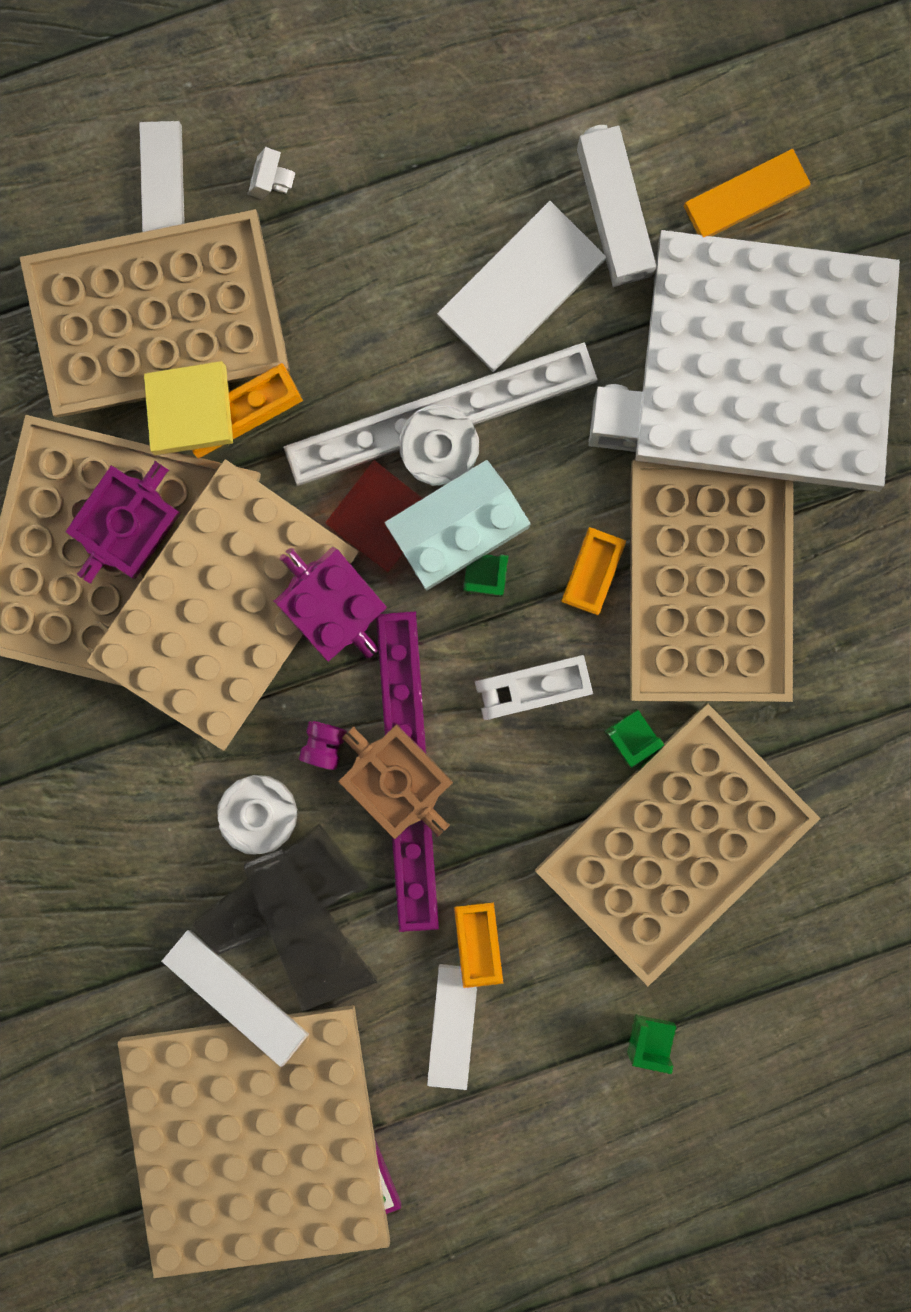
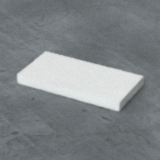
(521, 286)

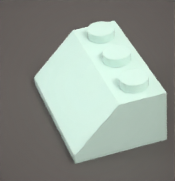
(458, 524)

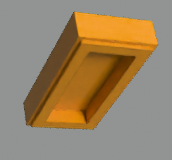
(593, 571)
(478, 945)

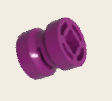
(322, 745)

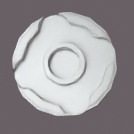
(438, 444)
(257, 814)

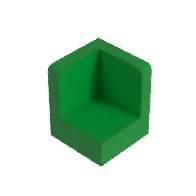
(486, 576)
(633, 738)
(651, 1044)

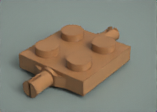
(395, 781)

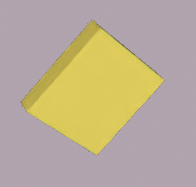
(188, 408)

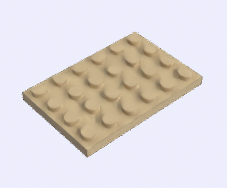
(152, 306)
(710, 585)
(204, 619)
(677, 844)

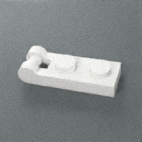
(535, 687)

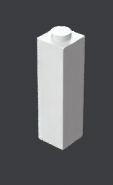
(615, 205)

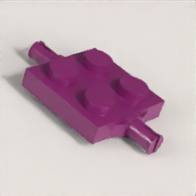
(123, 522)
(329, 603)

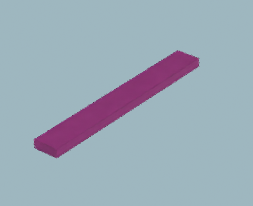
(404, 706)

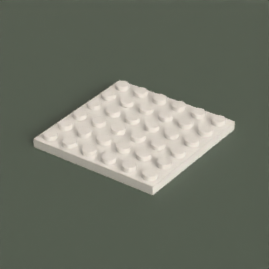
(769, 361)

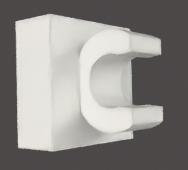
(269, 176)

